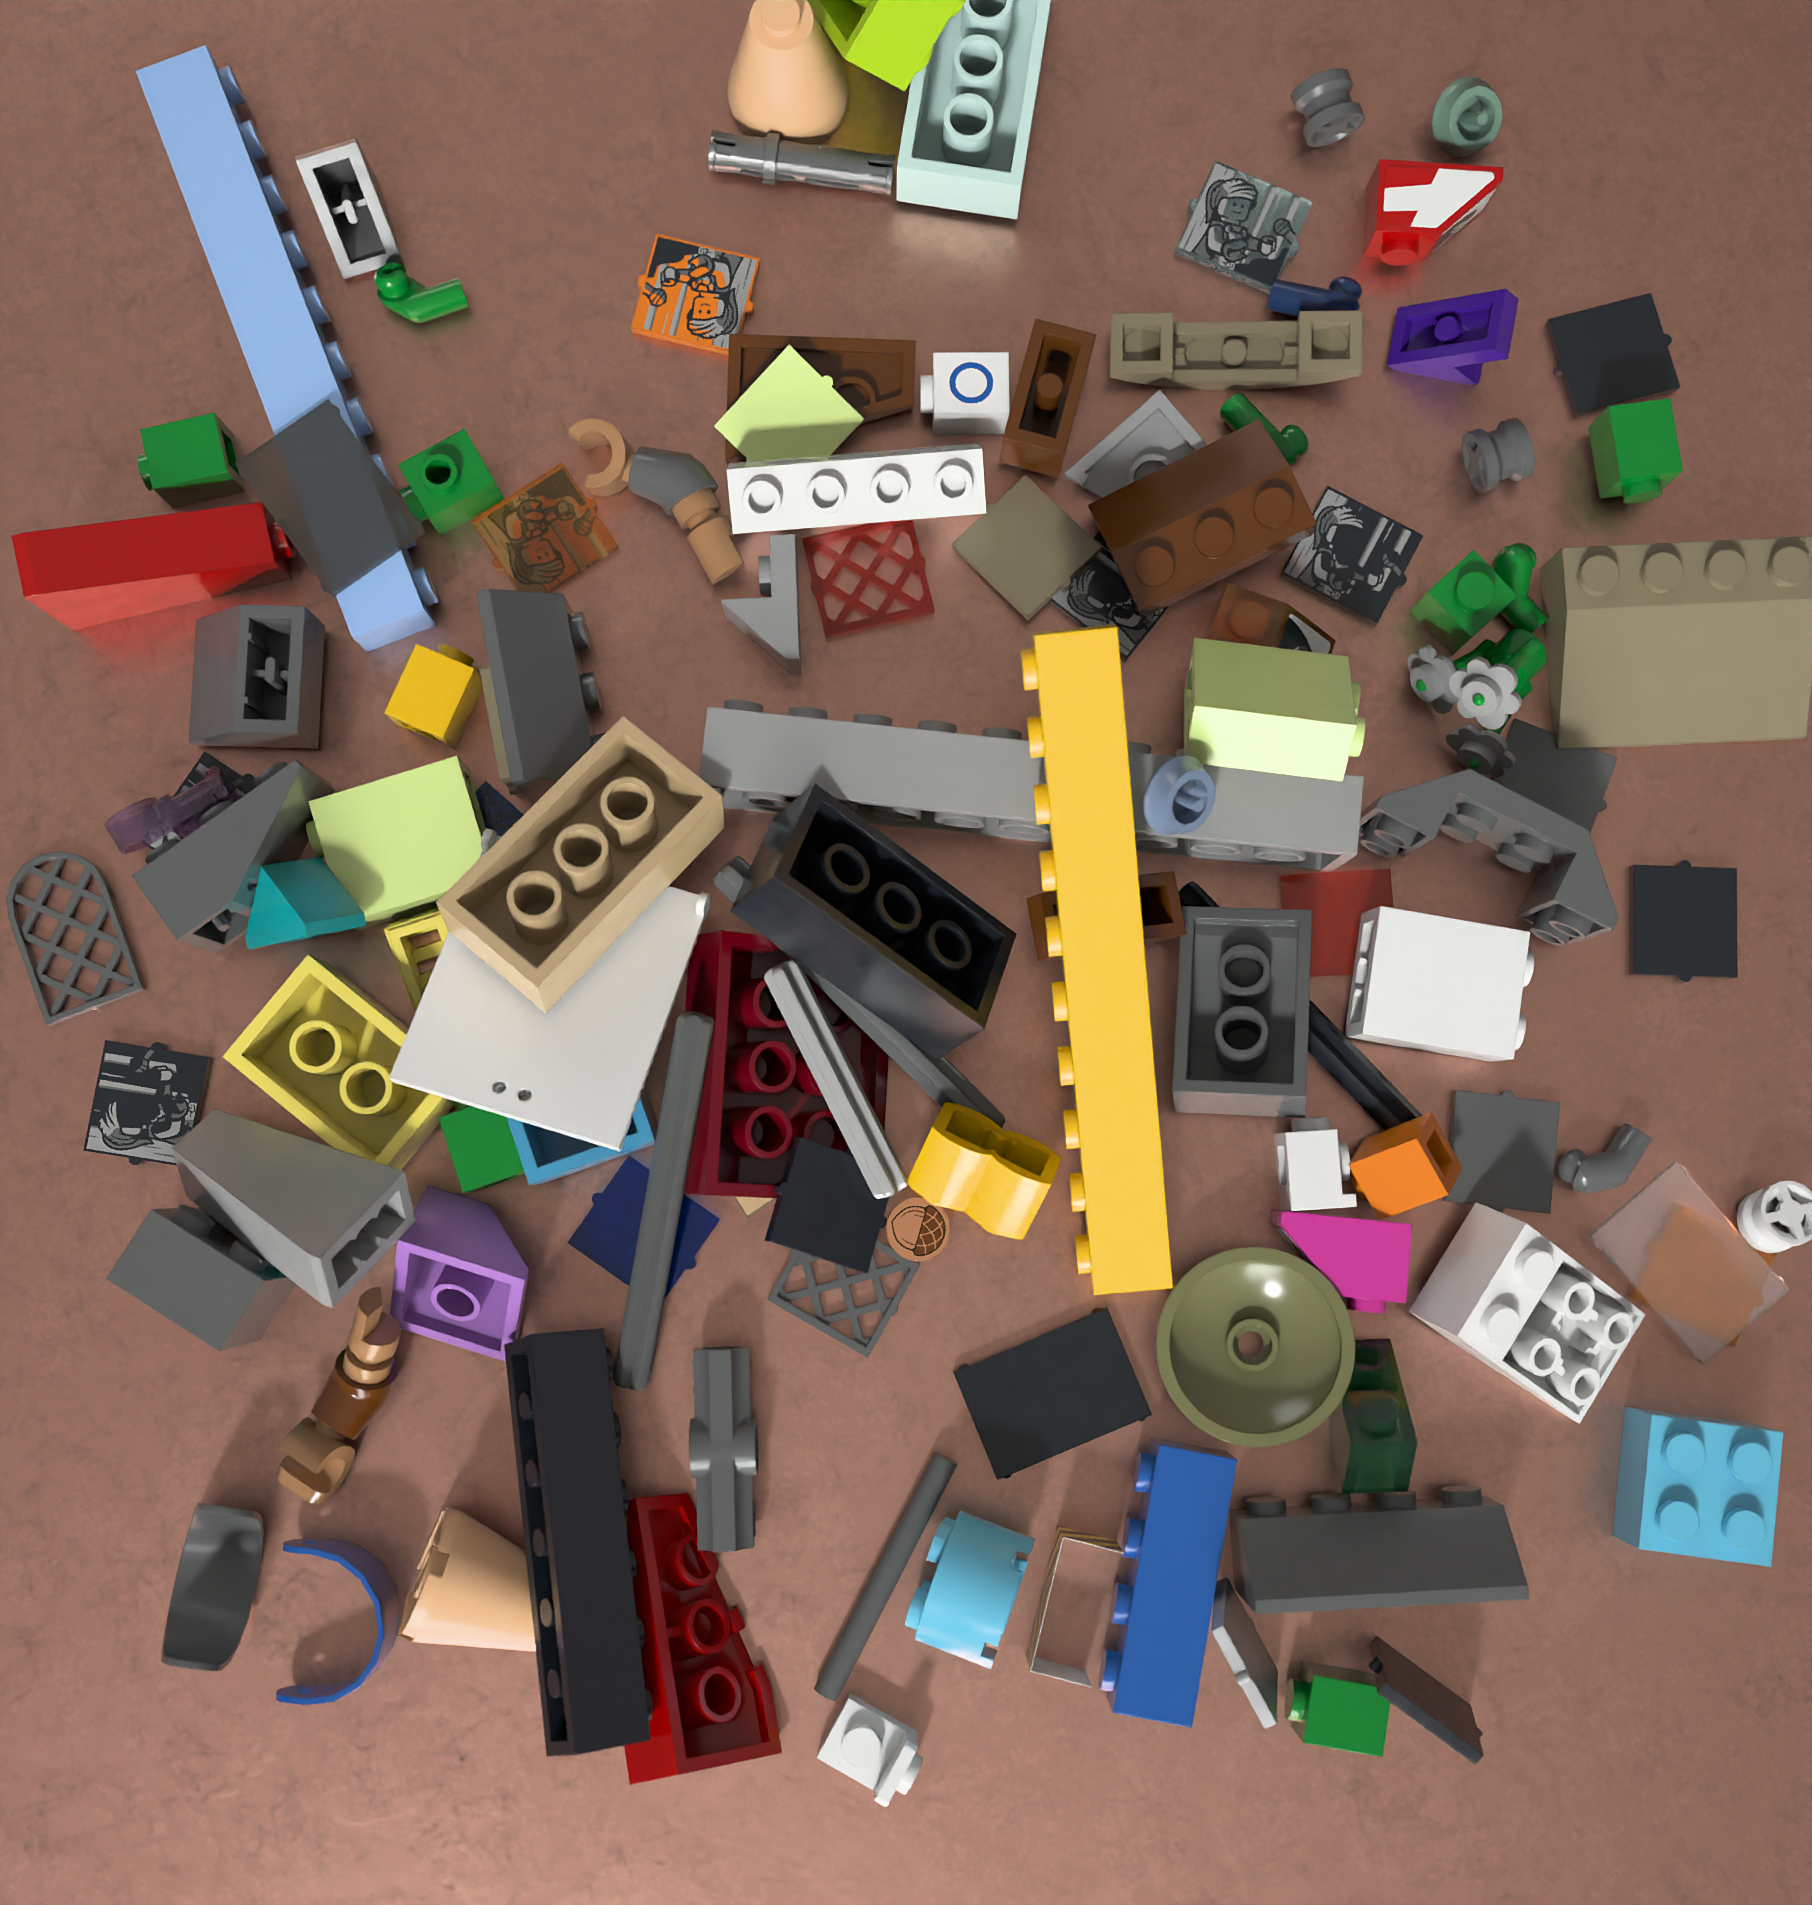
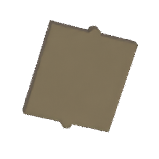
(1027, 547)

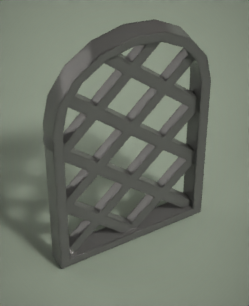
(23, 936)

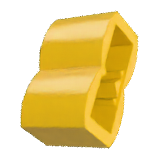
(984, 1171)

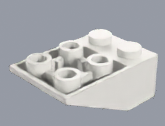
(1527, 1310)

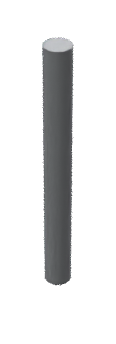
(885, 1576)

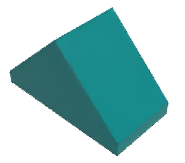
(299, 903)

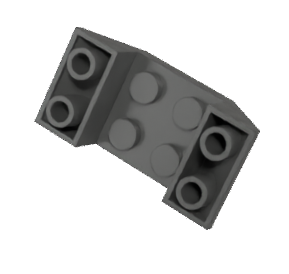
(1569, 891)

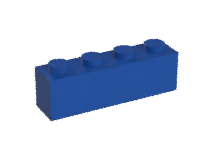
(1169, 1581)

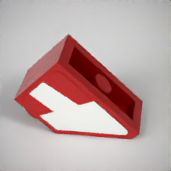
(1422, 205)

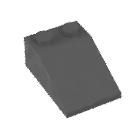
(1243, 1012)

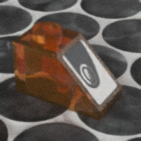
(1264, 621)

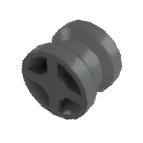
(1327, 107)
(1498, 455)

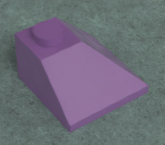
(459, 1275)

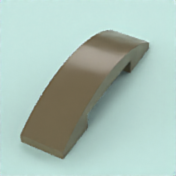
(1236, 353)

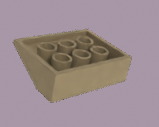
(1679, 642)

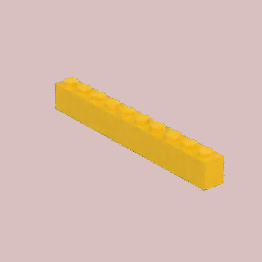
(1102, 957)

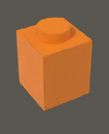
(1404, 1167)

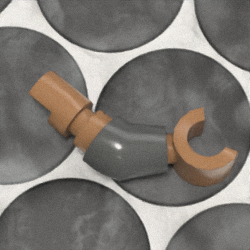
(671, 480)

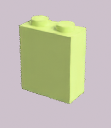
(1271, 709)
(400, 838)

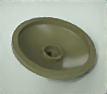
(1302, 1356)

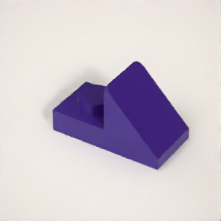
(1453, 336)

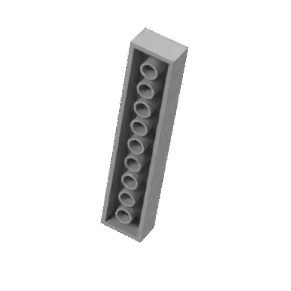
(986, 786)

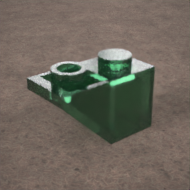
(1373, 1425)

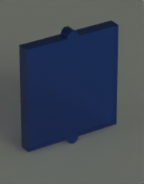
(613, 1225)

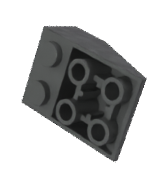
(211, 876)

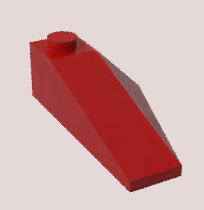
(702, 1682)

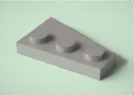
(1136, 448)

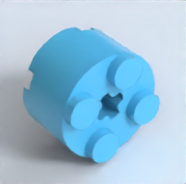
(970, 1588)

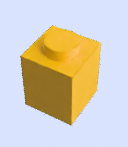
(436, 694)

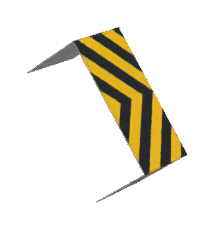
(1047, 1667)

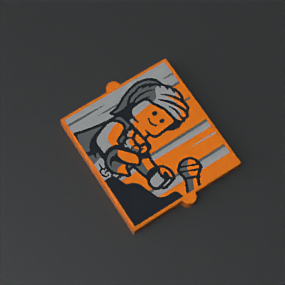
(694, 294)

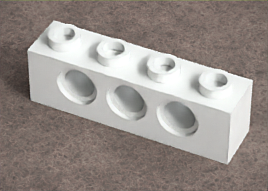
(856, 488)

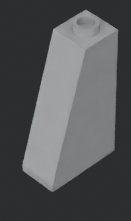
(295, 1201)

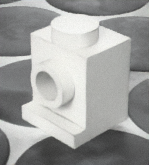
(1312, 1166)

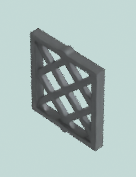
(887, 1306)

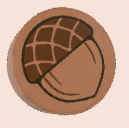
(918, 1229)

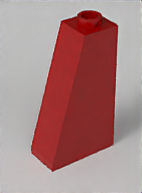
(150, 562)

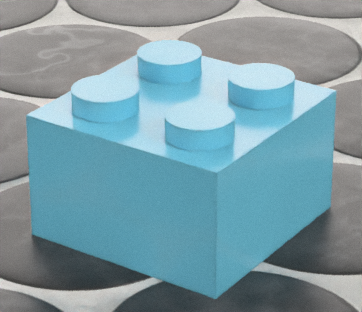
(1697, 1486)

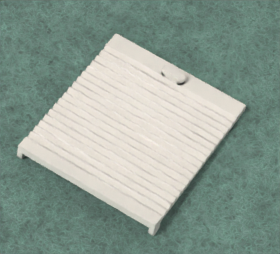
(578, 1058)

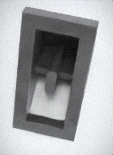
(350, 207)

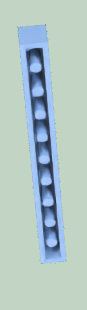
(268, 299)

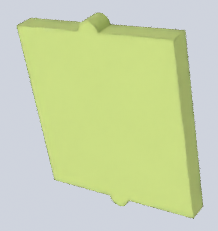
(789, 413)

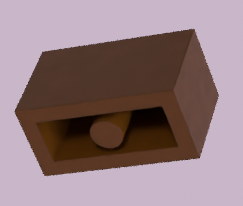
(1047, 397)

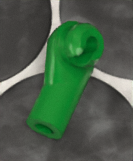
(1239, 412)
(1515, 568)

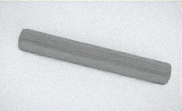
(836, 1078)

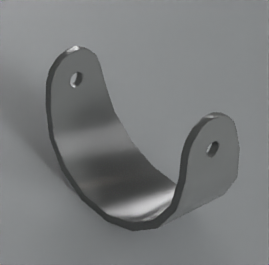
(213, 1587)

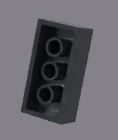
(875, 922)

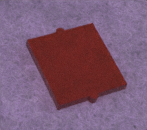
(1336, 912)

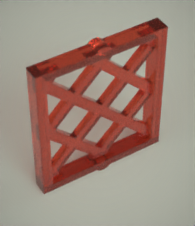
(877, 618)

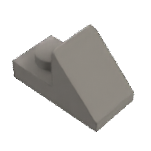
(773, 620)

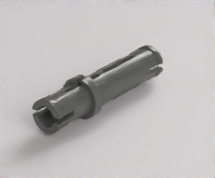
(800, 162)

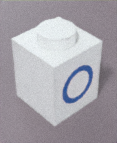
(967, 393)

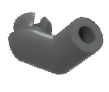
(1605, 1169)

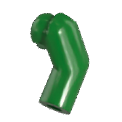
(415, 300)

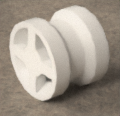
(1789, 1206)

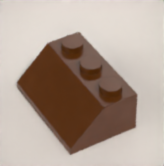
(1203, 518)

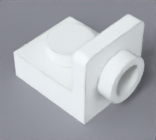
(872, 1749)

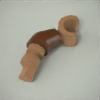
(346, 1405)

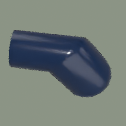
(1293, 297)

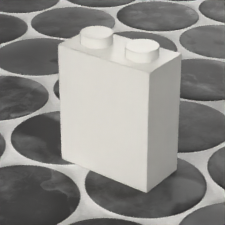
(1439, 984)

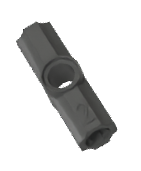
(724, 1448)

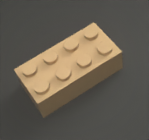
(583, 863)

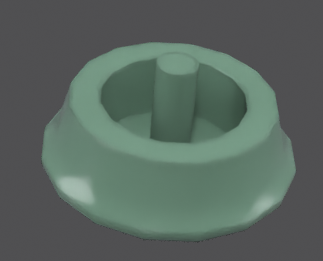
(1466, 117)

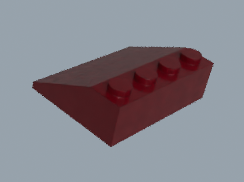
(755, 1076)

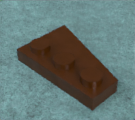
(867, 373)

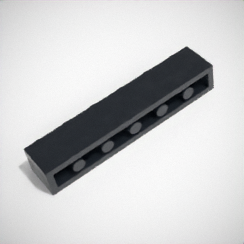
(577, 1543)

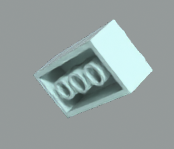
(975, 109)

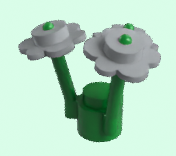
(1484, 685)

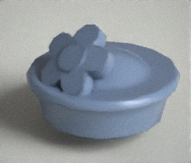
(1178, 796)

